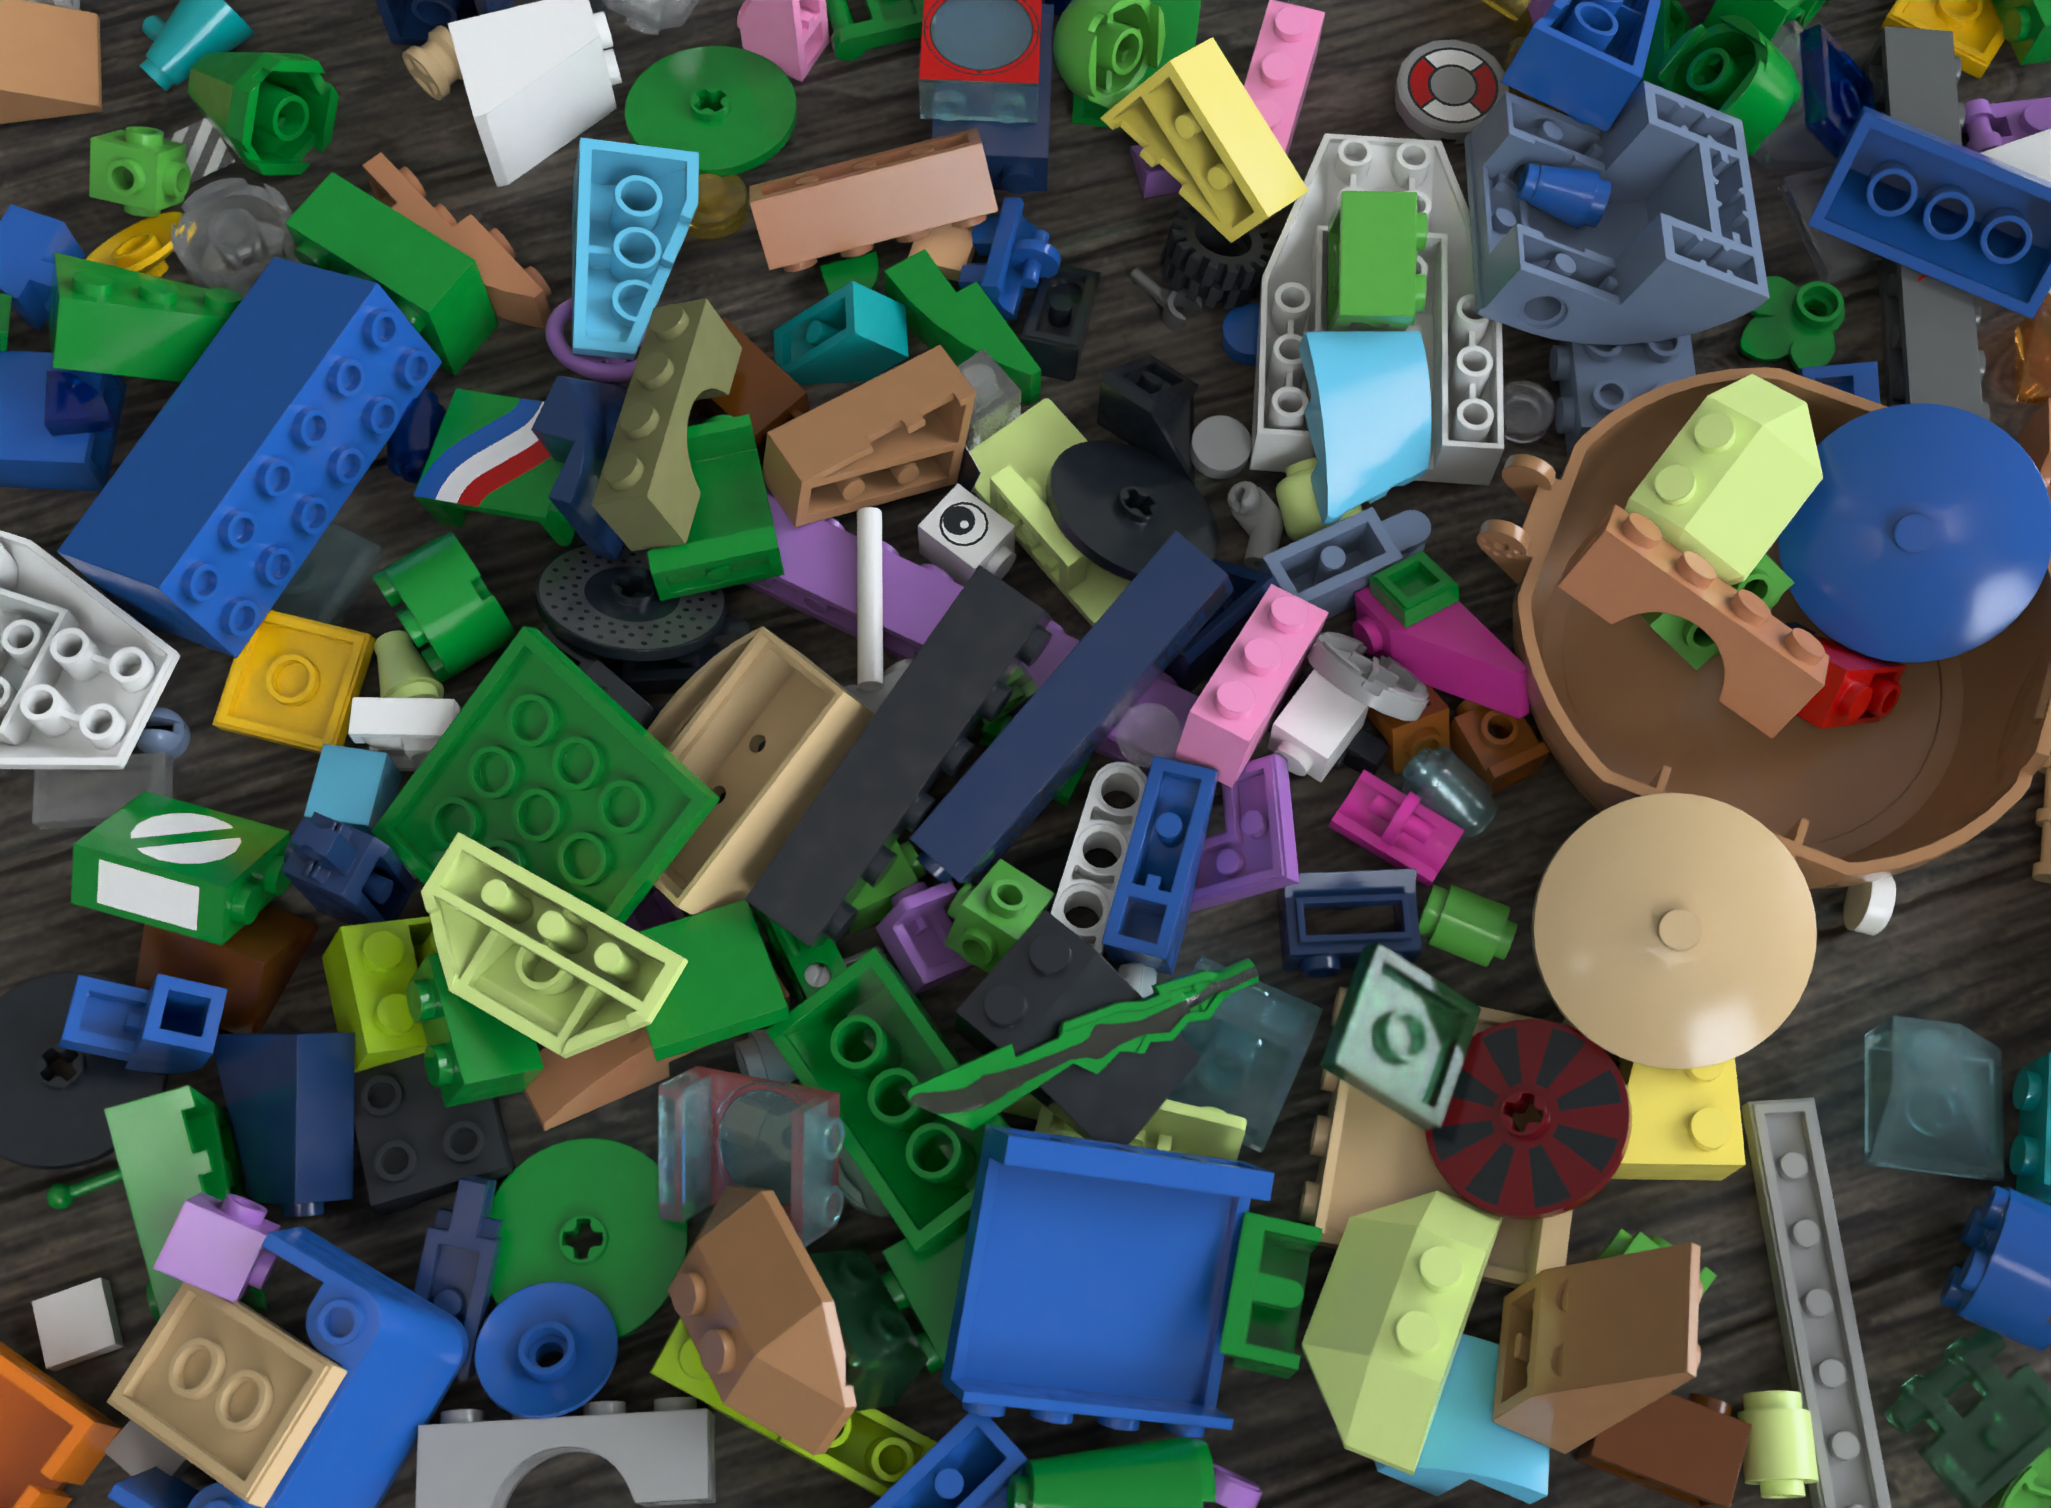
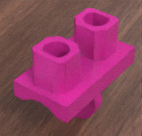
(1396, 827)

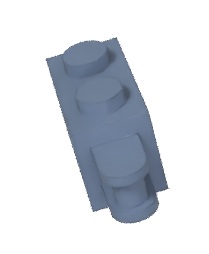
(1342, 557)

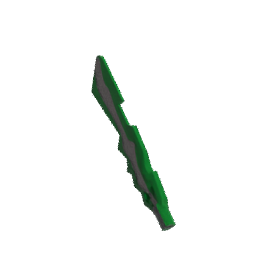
(1090, 1040)

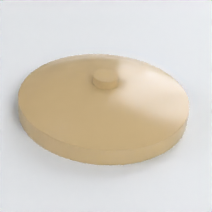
(1674, 931)

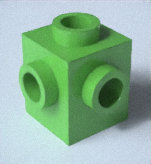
(138, 170)
(986, 925)

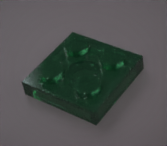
(1401, 1037)

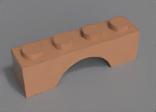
(1634, 570)

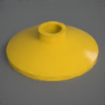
(140, 246)

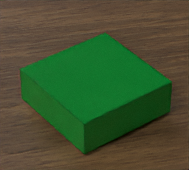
(1414, 589)

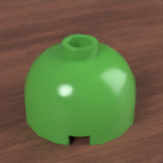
(1107, 47)

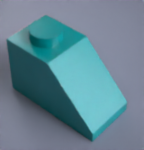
(843, 338)

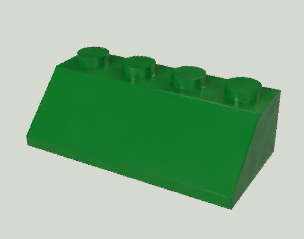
(872, 1044)

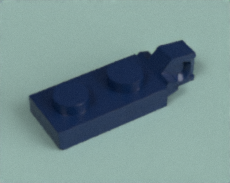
(463, 1259)

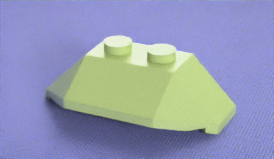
(1733, 476)
(541, 953)
(1396, 1320)

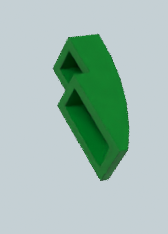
(959, 321)

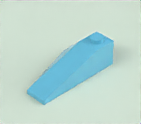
(625, 237)

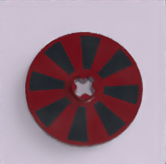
(1553, 1161)

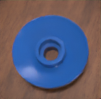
(539, 1322)

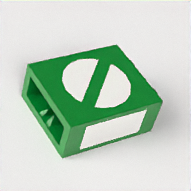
(180, 867)

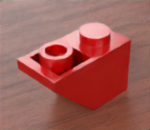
(1855, 689)

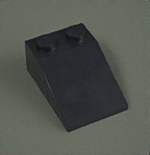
(1053, 979)

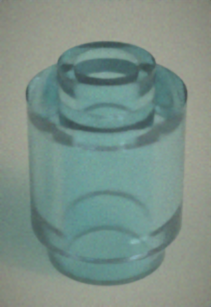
(1450, 790)

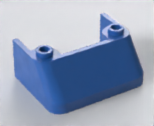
(398, 1366)

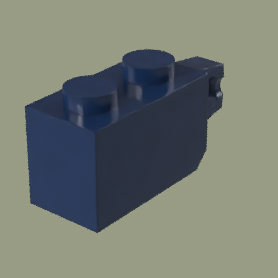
(346, 872)

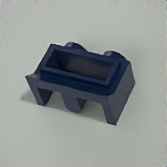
(1343, 890)

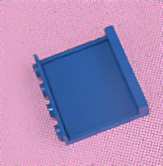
(1097, 1281)

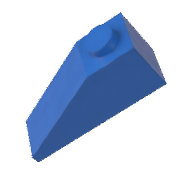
(1161, 866)

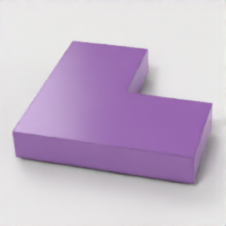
(1259, 838)

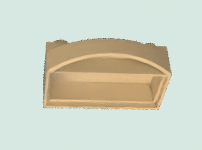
(714, 727)

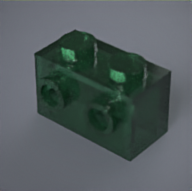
(876, 1337)

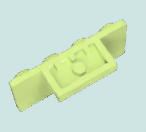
(1013, 484)

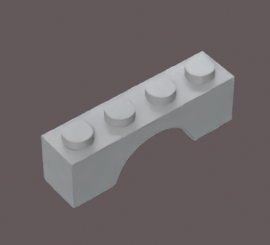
(659, 1453)

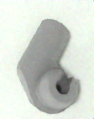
(1258, 518)

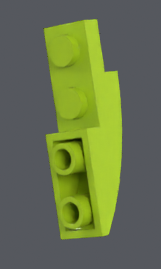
(867, 1451)

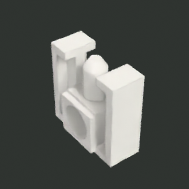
(401, 726)

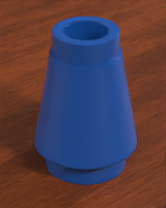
(1565, 193)

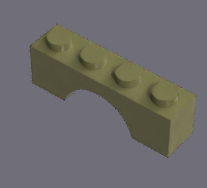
(647, 474)

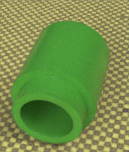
(1466, 924)

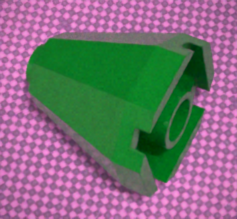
(266, 106)

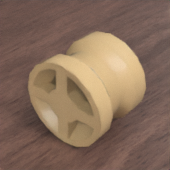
(434, 63)

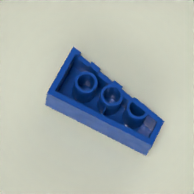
(1586, 57)

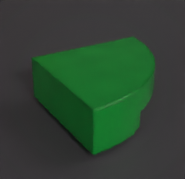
(860, 269)

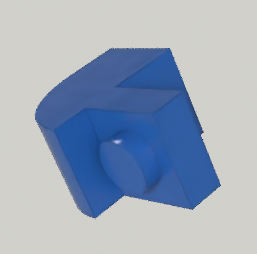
(28, 258)
(153, 1030)

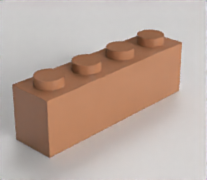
(873, 200)

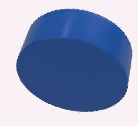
(1241, 334)

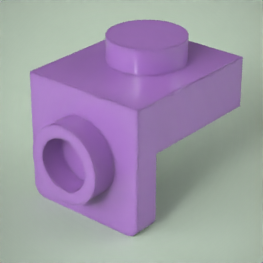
(917, 934)

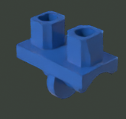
(1016, 258)

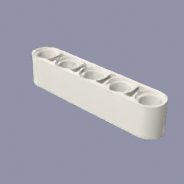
(1099, 828)

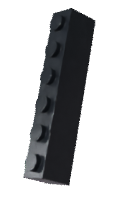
(900, 758)

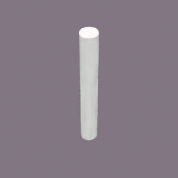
(869, 600)

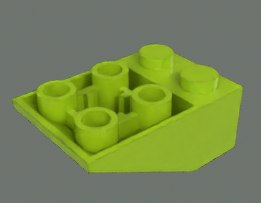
(368, 985)

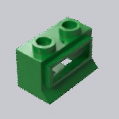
(1268, 1294)

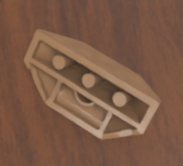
(765, 1320)

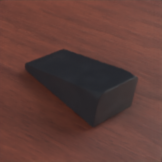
(1060, 321)

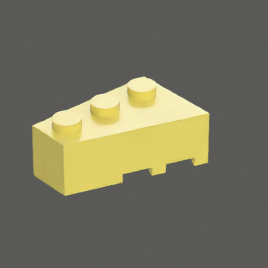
(1211, 140)
(1682, 1123)

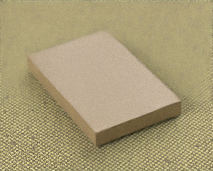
(227, 1391)

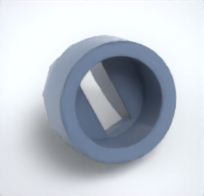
(160, 740)

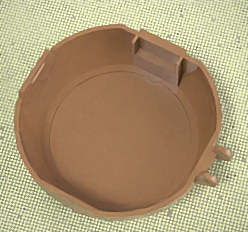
(1642, 721)

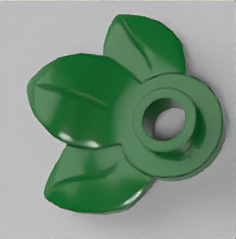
(1787, 329)

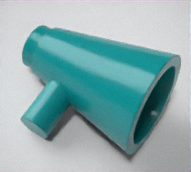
(188, 35)

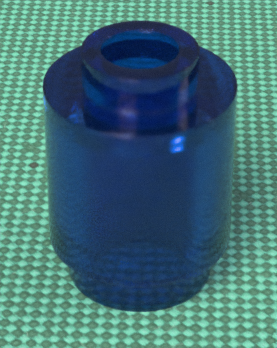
(415, 436)

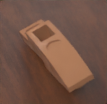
(513, 291)
(597, 1076)

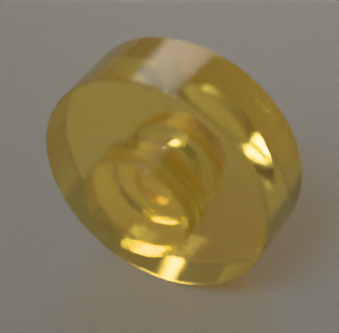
(720, 207)

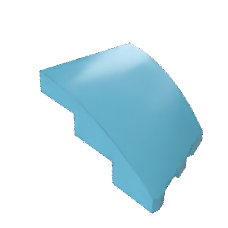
(1365, 414)
(1466, 1441)

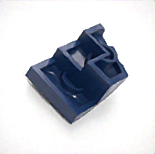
(578, 430)

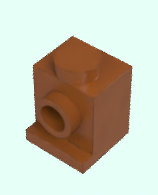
(1496, 760)

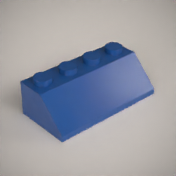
(1941, 211)

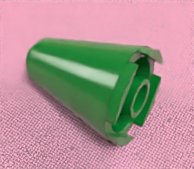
(1136, 1475)

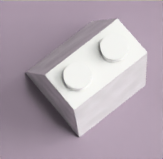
(535, 79)

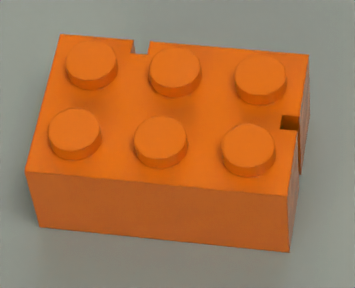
(45, 1436)

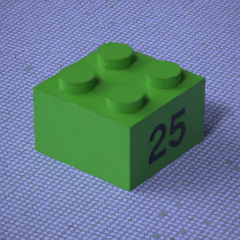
(1374, 262)

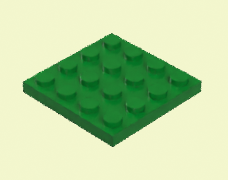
(552, 783)

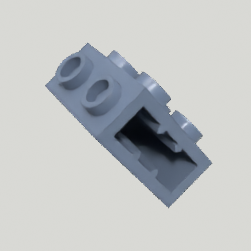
(1605, 377)

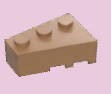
(873, 442)

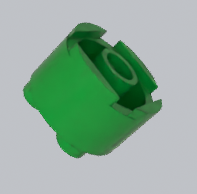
(1735, 73)
(445, 606)

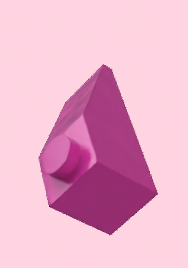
(1447, 653)

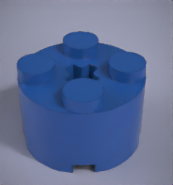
(2007, 1270)

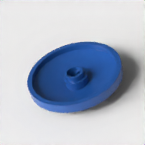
(1919, 534)

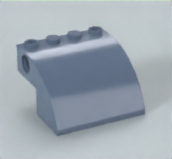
(1670, 249)

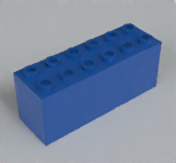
(253, 455)

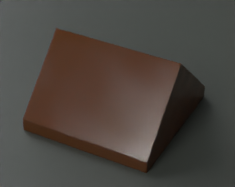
(250, 964)

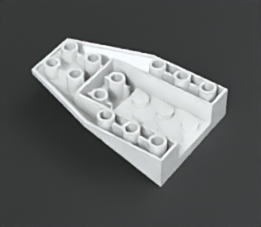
(1459, 345)
(71, 667)

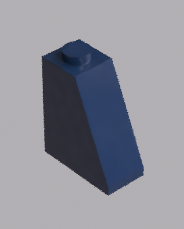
(291, 1115)

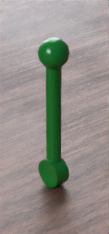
(62, 1194)

